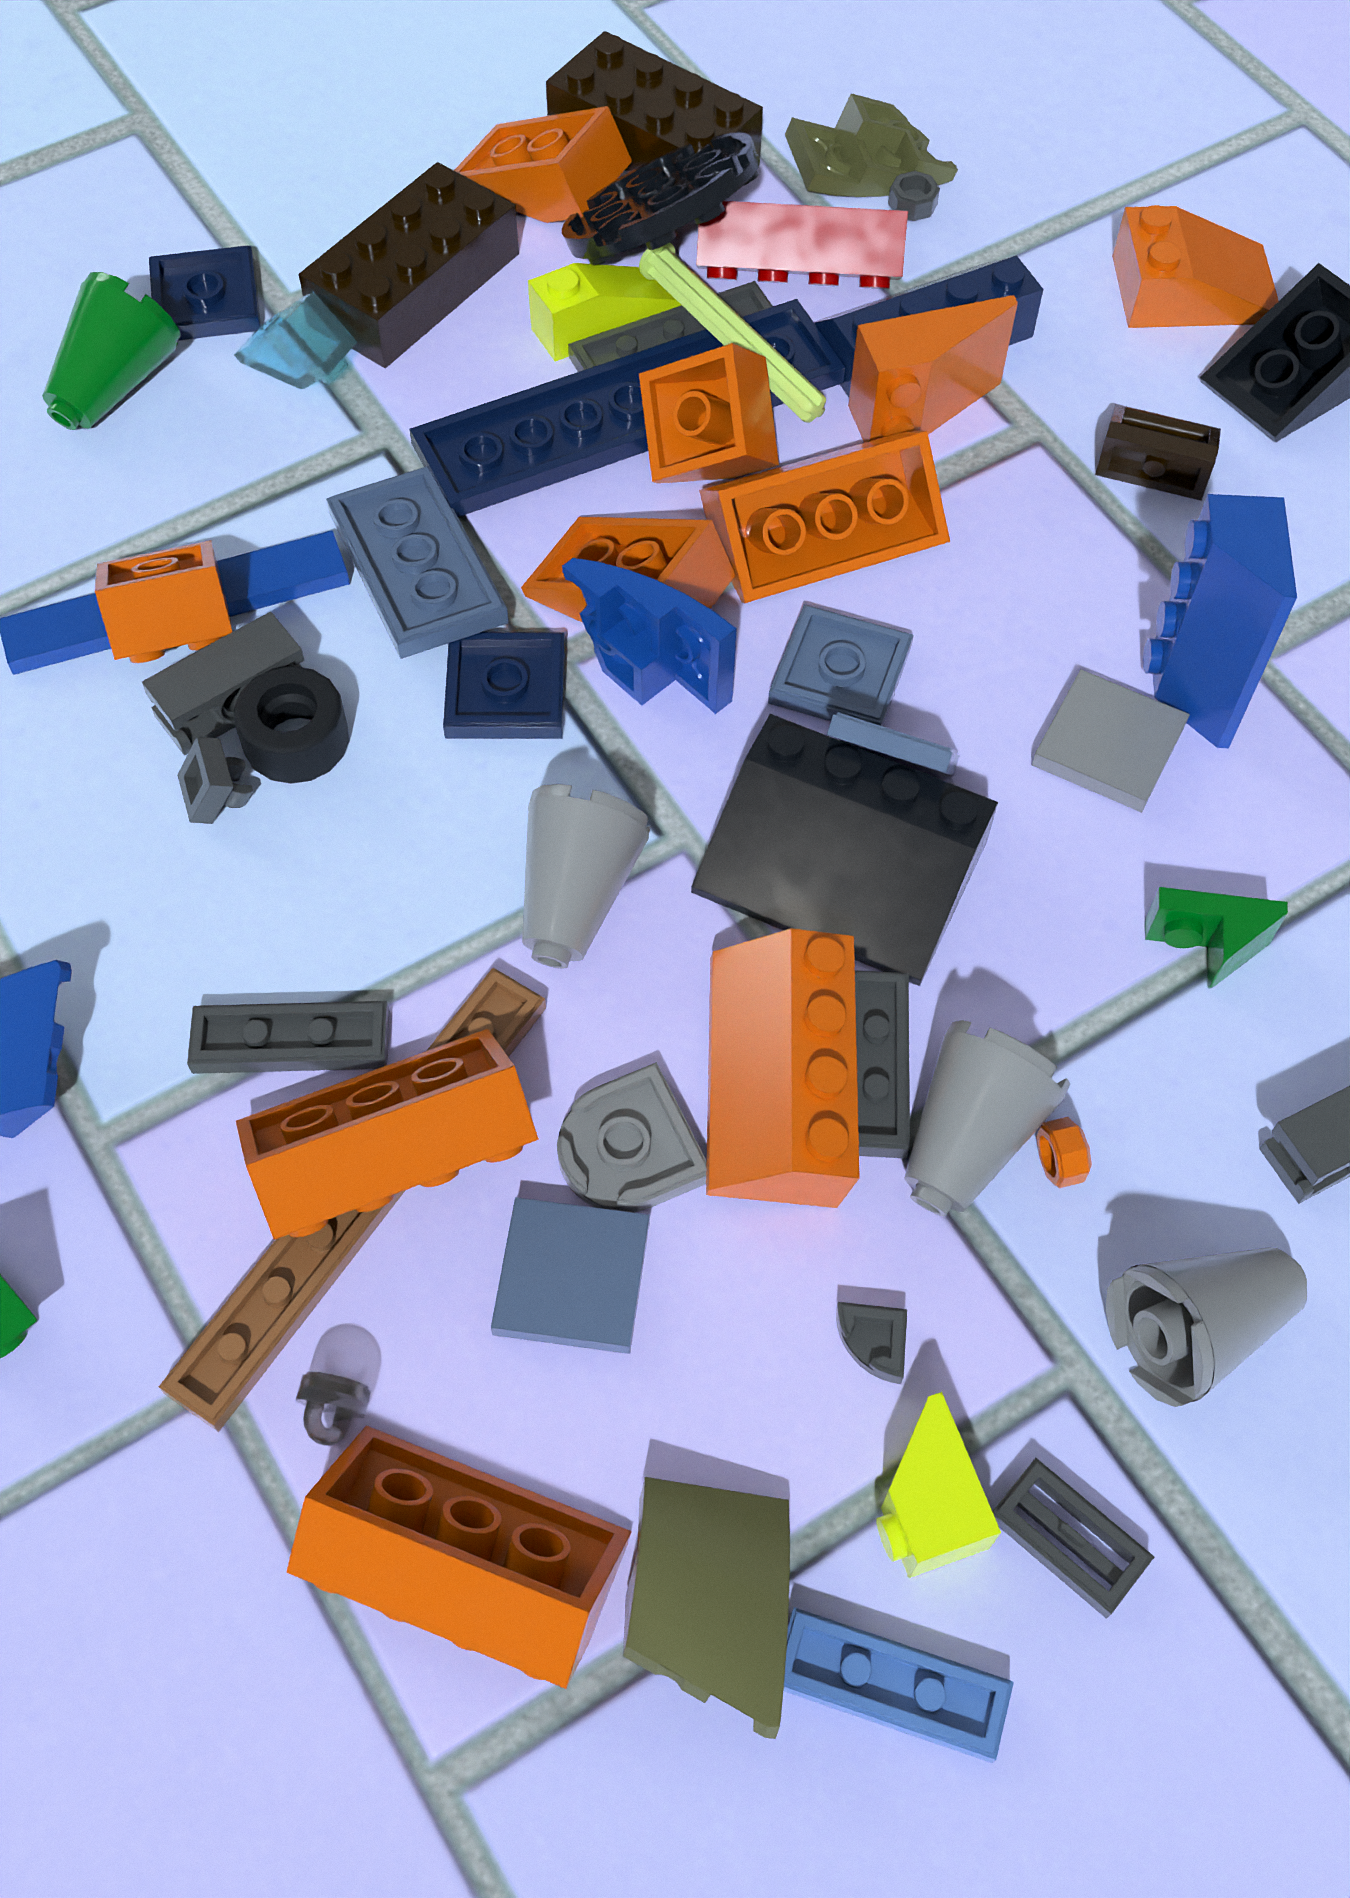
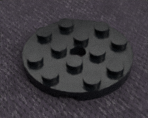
(662, 197)

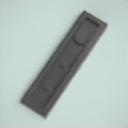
(658, 329)

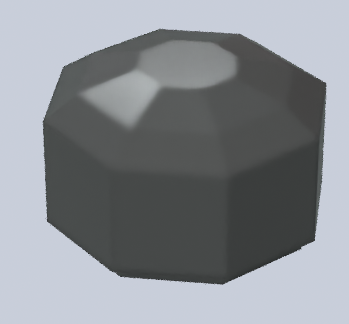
(914, 193)

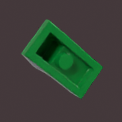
(1226, 924)

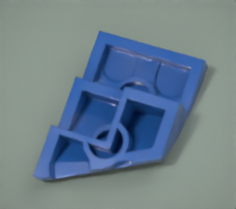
(654, 635)
(29, 1044)

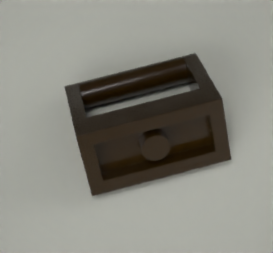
(1159, 452)

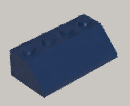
(972, 285)

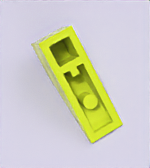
(589, 301)

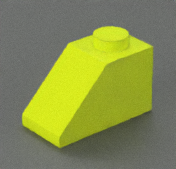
(935, 1499)

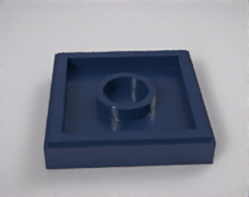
(207, 291)
(505, 686)

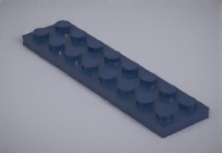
(586, 416)

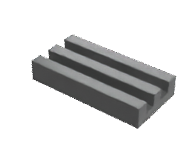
(1053, 1558)

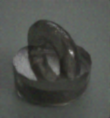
(333, 1395)

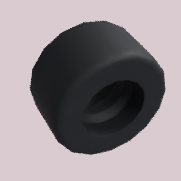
(283, 696)

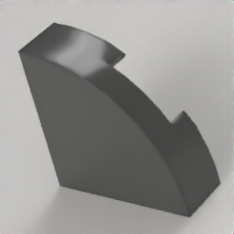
(874, 1338)

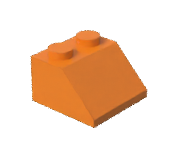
(709, 416)
(162, 601)

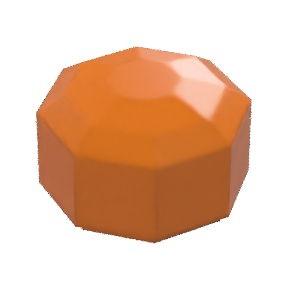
(1063, 1152)

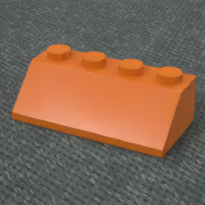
(828, 514)
(783, 1070)
(385, 1134)
(459, 1554)

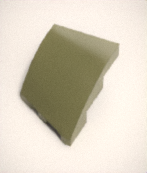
(862, 151)
(712, 1595)

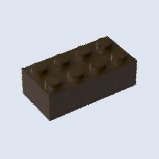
(650, 99)
(414, 261)

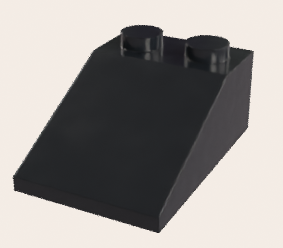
(1292, 359)

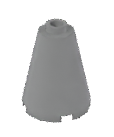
(575, 868)
(977, 1115)
(1201, 1317)

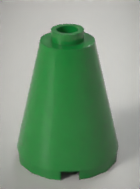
(105, 350)

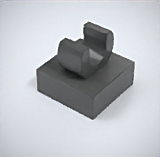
(208, 779)

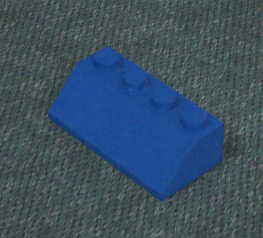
(1223, 612)

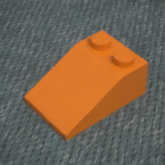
(549, 162)
(1189, 271)
(928, 366)
(673, 551)

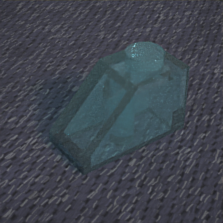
(299, 344)

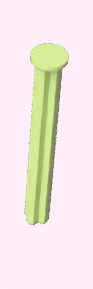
(730, 328)

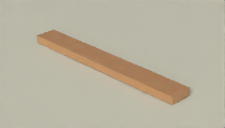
(300, 1270)

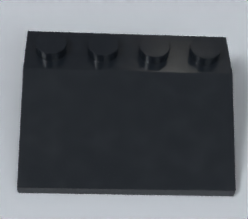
(845, 846)

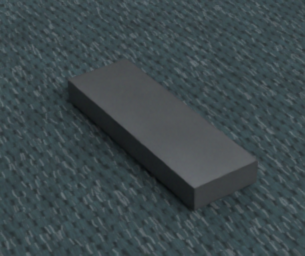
(288, 1037)
(883, 1063)

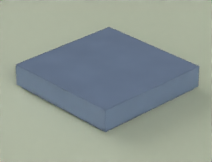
(840, 667)
(893, 743)
(571, 1275)

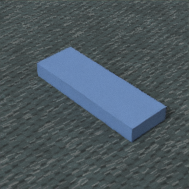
(896, 1685)

